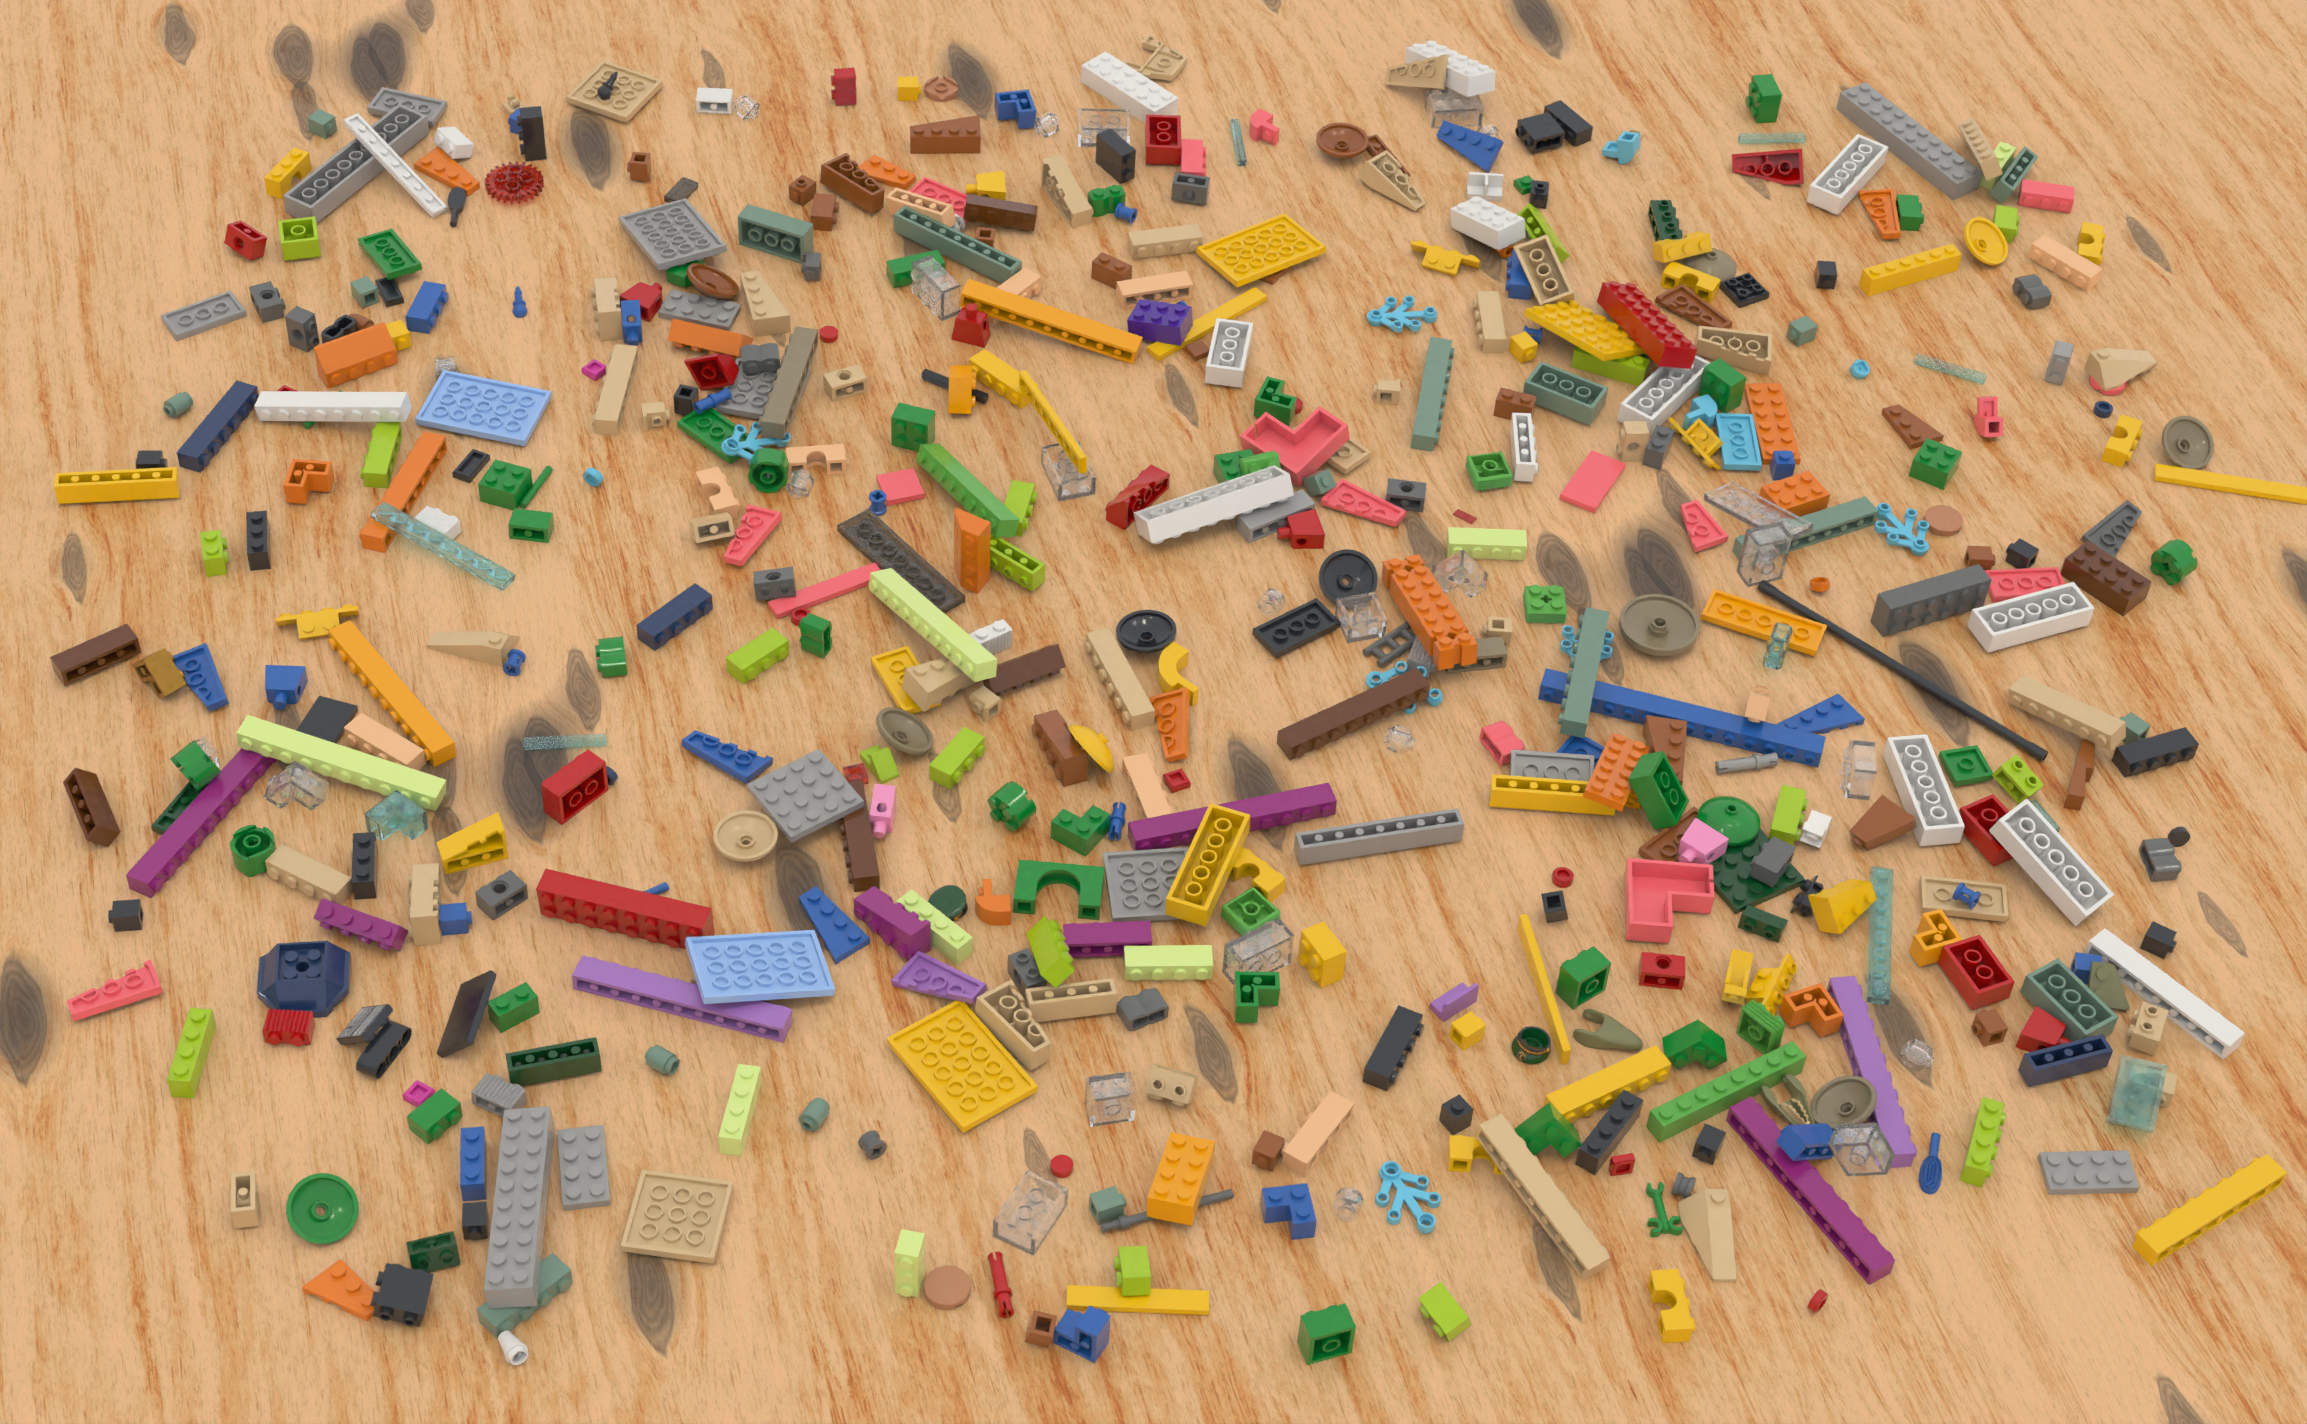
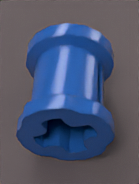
(1126, 213)
(1538, 332)
(878, 500)
(514, 662)
(1974, 896)

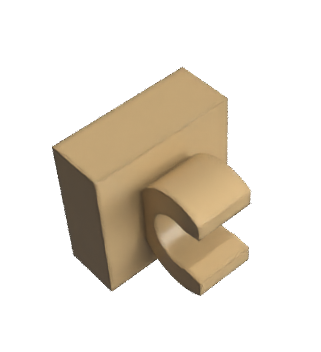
(512, 104)

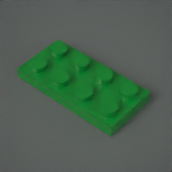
(390, 254)
(710, 430)

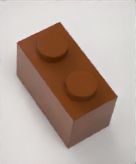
(824, 212)
(1110, 270)
(1513, 402)

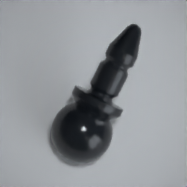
(604, 91)

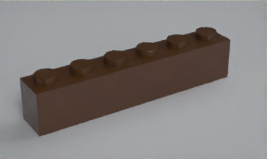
(859, 846)

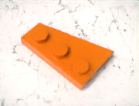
(890, 174)
(343, 1288)

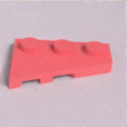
(1701, 527)

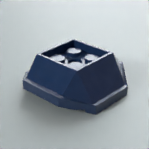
(304, 977)

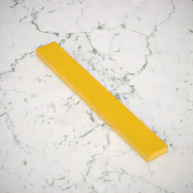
(1206, 323)
(1053, 422)
(2230, 483)
(1544, 989)

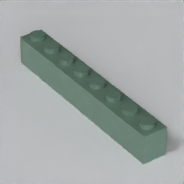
(955, 245)
(1431, 394)
(1830, 523)
(1584, 672)

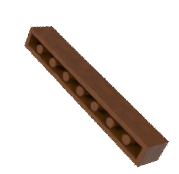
(1353, 714)

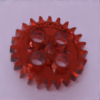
(514, 182)

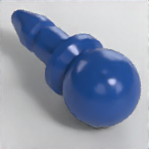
(519, 306)

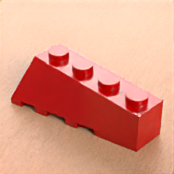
(1137, 496)

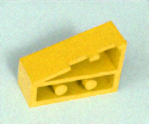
(474, 845)
(1842, 904)

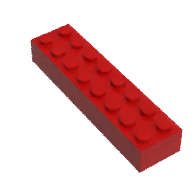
(1646, 325)
(622, 909)

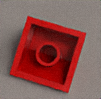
(712, 370)

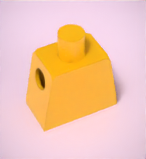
(989, 185)

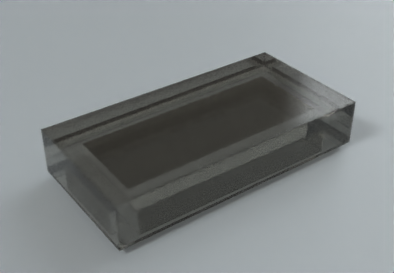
(682, 189)

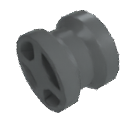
(872, 1144)
(1683, 1185)

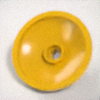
(1985, 241)
(1094, 745)

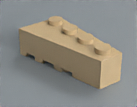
(1064, 191)
(763, 307)
(607, 309)
(1736, 347)
(934, 681)
(425, 902)
(1013, 1024)

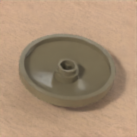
(1659, 625)

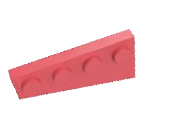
(1359, 502)
(753, 530)
(126, 990)

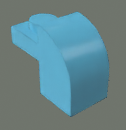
(1625, 147)
(1703, 408)

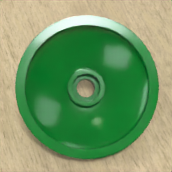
(1731, 818)
(331, 1195)

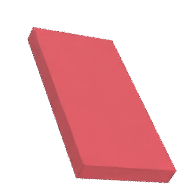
(943, 193)
(1592, 481)
(2019, 582)

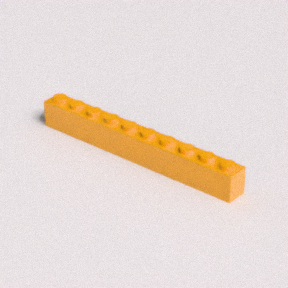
(1052, 321)
(391, 693)

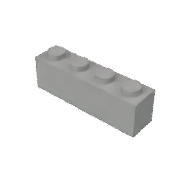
(1265, 521)

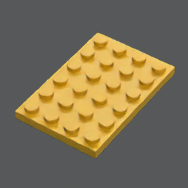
(1260, 250)
(1585, 329)
(962, 1065)

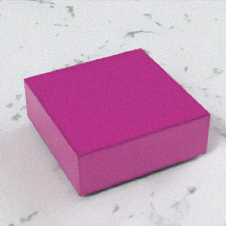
(594, 370)
(418, 1093)

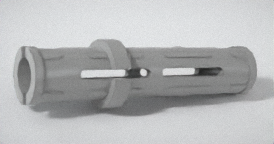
(1755, 761)

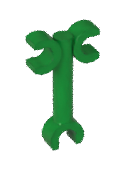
(1661, 1223)

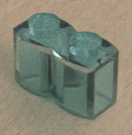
(1777, 646)

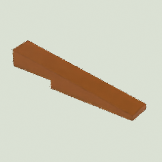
(2082, 773)

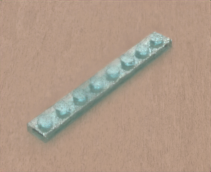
(443, 545)
(1880, 937)

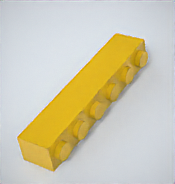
(1910, 269)
(117, 485)
(1543, 795)
(1605, 1086)

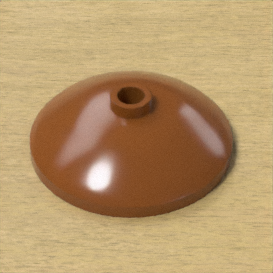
(1342, 140)
(712, 281)

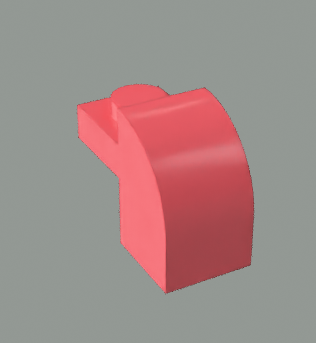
(1262, 127)
(1986, 420)

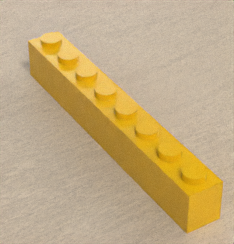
(2209, 1209)

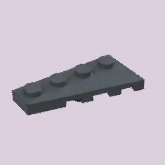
(2114, 528)

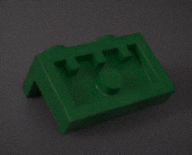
(1762, 923)
(434, 1252)

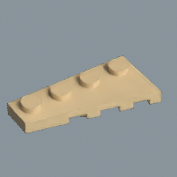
(1419, 74)

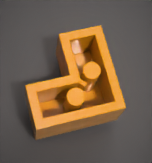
(961, 383)
(1934, 933)

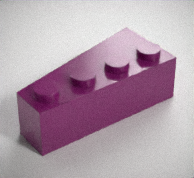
(893, 923)

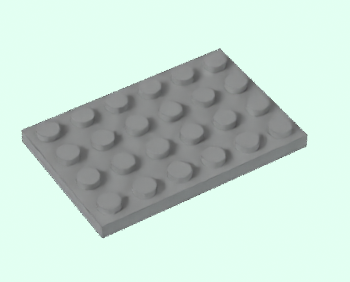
(672, 234)

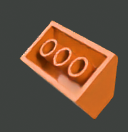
(707, 338)
(355, 355)
(971, 550)

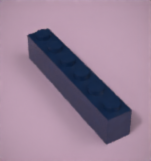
(218, 426)

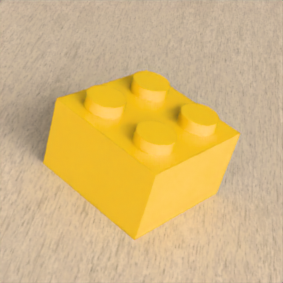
(1321, 954)

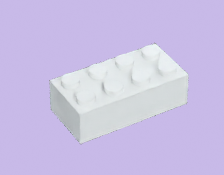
(1487, 223)
(1228, 352)

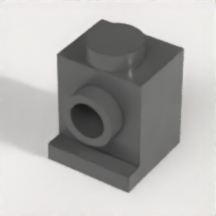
(811, 266)

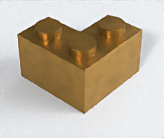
(160, 672)

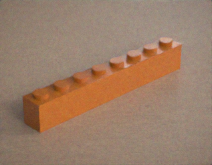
(406, 487)

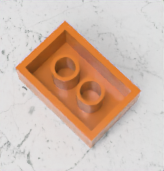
(1798, 494)

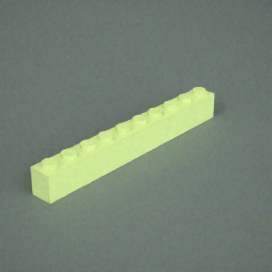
(933, 625)
(340, 762)

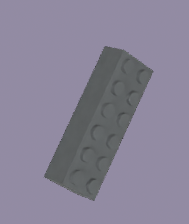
(1930, 600)

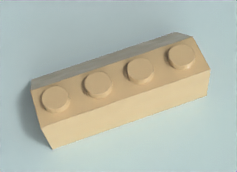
(1544, 271)

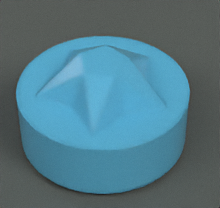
(1860, 369)
(593, 477)

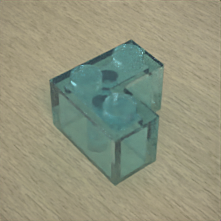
(395, 814)

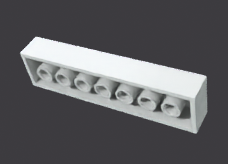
(1213, 504)

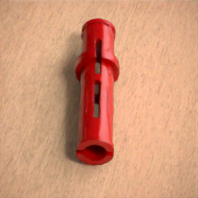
(1002, 1292)

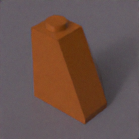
(1881, 824)

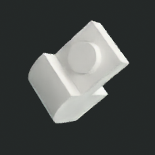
(1816, 829)

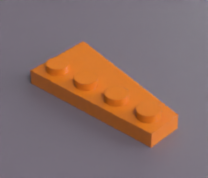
(447, 171)
(1882, 210)
(1173, 722)

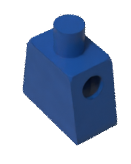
(631, 330)
(284, 684)

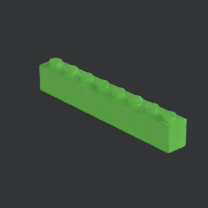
(967, 489)
(1724, 1091)

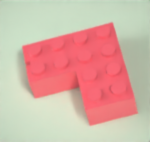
(1300, 449)
(1659, 888)

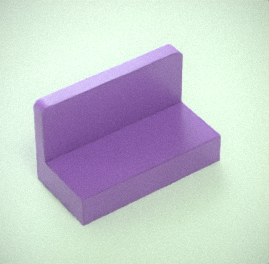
(1454, 1001)

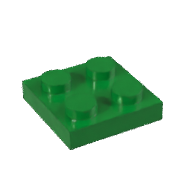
(1965, 765)

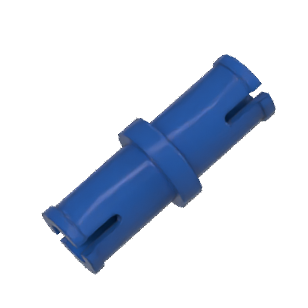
(712, 400)
(1117, 821)

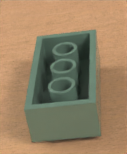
(775, 233)
(1566, 393)
(2069, 1000)

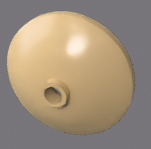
(745, 835)

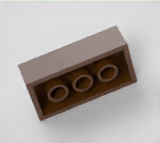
(2105, 578)

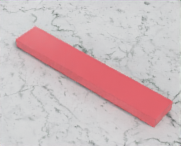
(823, 591)

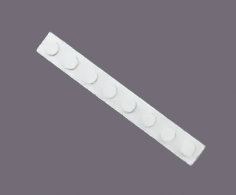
(333, 406)
(2163, 991)

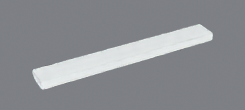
(395, 165)

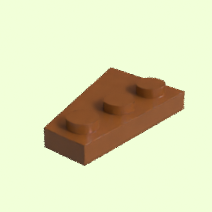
(1910, 427)

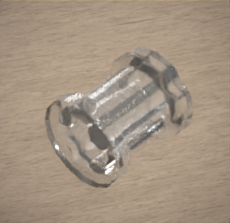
(444, 364)

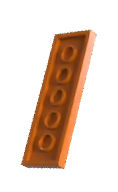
(1771, 420)
(1610, 777)

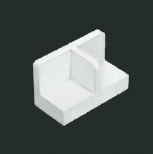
(1485, 185)

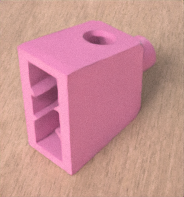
(883, 815)
(1701, 844)

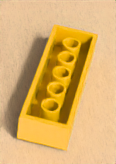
(1207, 864)

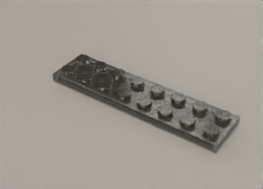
(889, 550)

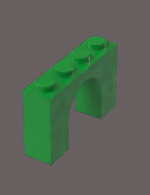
(1036, 875)

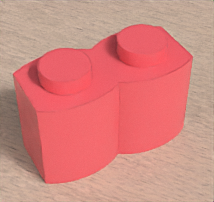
(1499, 740)

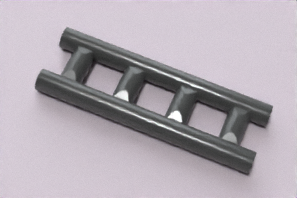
(1388, 639)

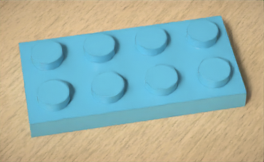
(1740, 442)

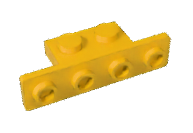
(1443, 260)
(1702, 438)
(316, 624)
(1772, 984)

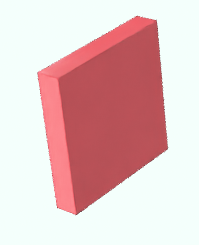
(900, 486)

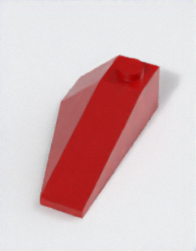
(1774, 166)

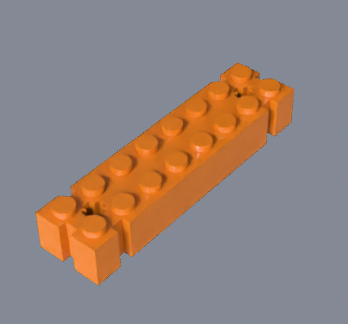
(1429, 612)

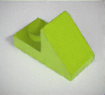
(880, 763)

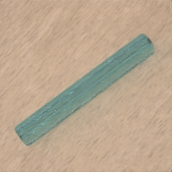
(1772, 137)
(1238, 142)
(1950, 368)
(566, 741)

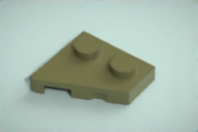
(2107, 985)

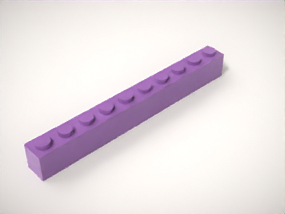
(679, 999)
(1868, 1062)

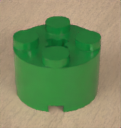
(768, 470)
(2173, 561)
(195, 765)
(1011, 806)
(251, 848)

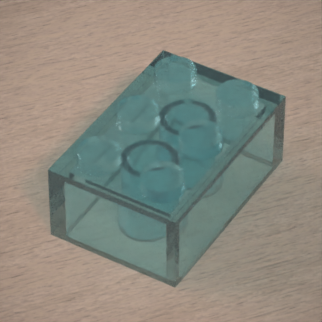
(2136, 1094)

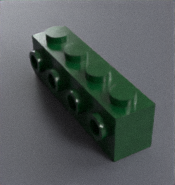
(1663, 220)
(554, 1062)

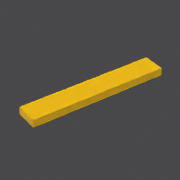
(1159, 1301)

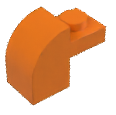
(992, 908)

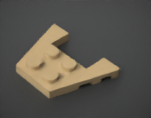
(1162, 64)

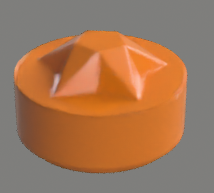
(1819, 584)

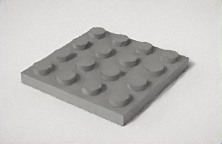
(751, 393)
(805, 795)
(1140, 882)

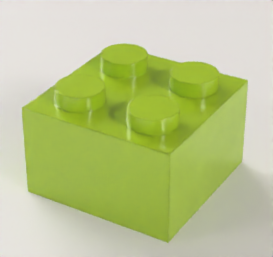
(299, 238)

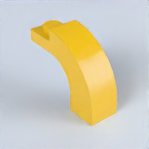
(1170, 663)
(1737, 976)

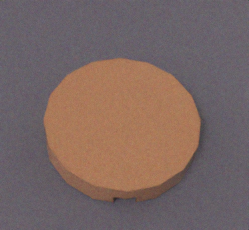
(941, 89)
(1943, 520)
(947, 1287)

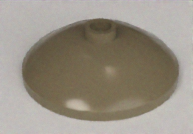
(1713, 263)
(2192, 437)
(904, 731)
(1844, 1101)

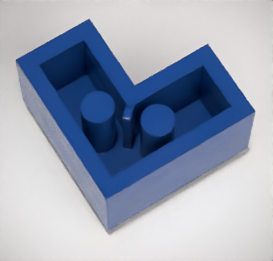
(1016, 106)
(1292, 1205)
(1083, 1334)

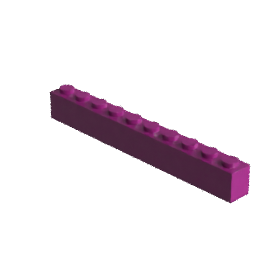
(1264, 813)
(197, 822)
(1811, 1192)

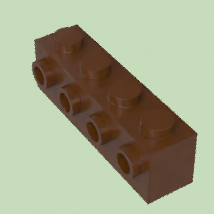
(1000, 212)
(95, 654)
(1025, 668)
(91, 807)

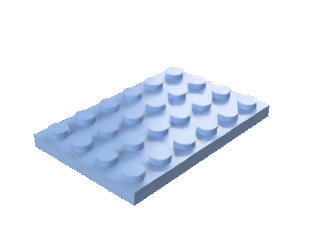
(483, 408)
(759, 966)

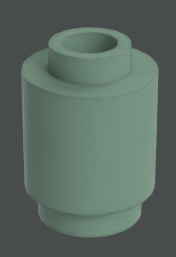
(177, 404)
(662, 1060)
(814, 1114)

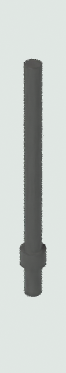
(1124, 1221)

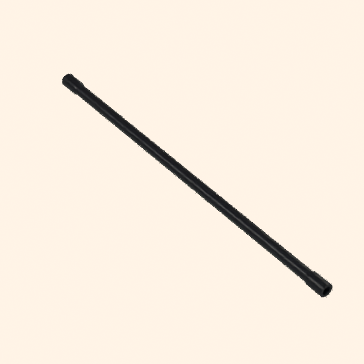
(2029, 747)

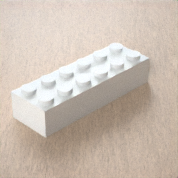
(1462, 73)
(1127, 87)
(1847, 174)
(1662, 394)
(2030, 617)
(1923, 789)
(2051, 862)

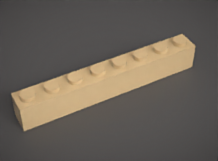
(1542, 1196)

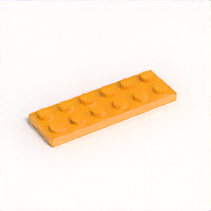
(1760, 619)

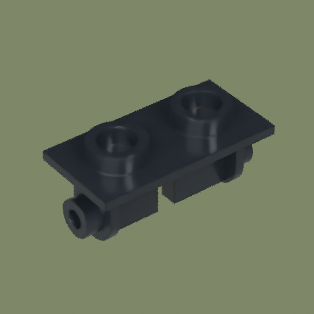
(1801, 901)

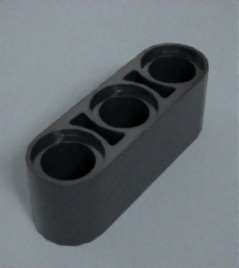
(383, 1049)

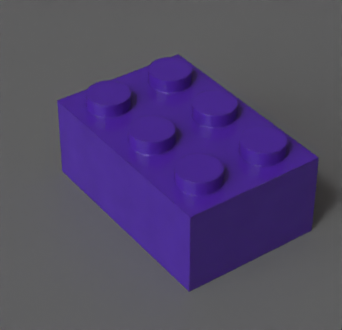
(1160, 321)

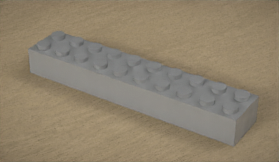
(1909, 141)
(353, 166)
(519, 1208)

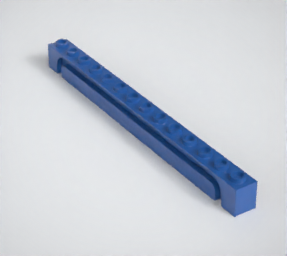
(1701, 721)

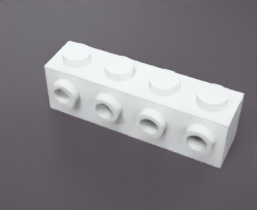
(1523, 447)

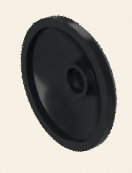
(1350, 566)
(1146, 631)

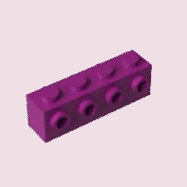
(360, 924)
(1105, 938)

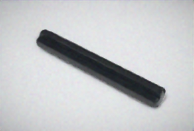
(943, 381)

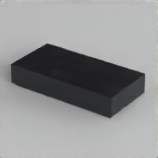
(389, 292)
(471, 466)

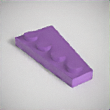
(938, 979)

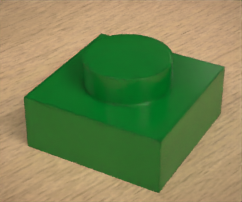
(1523, 184)

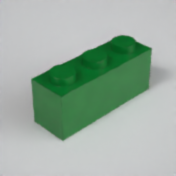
(900, 269)

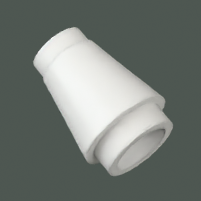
(513, 1349)

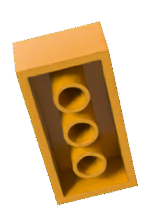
(1180, 1179)

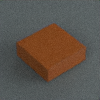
(1197, 350)

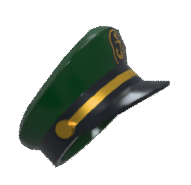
(949, 901)
(1531, 1045)

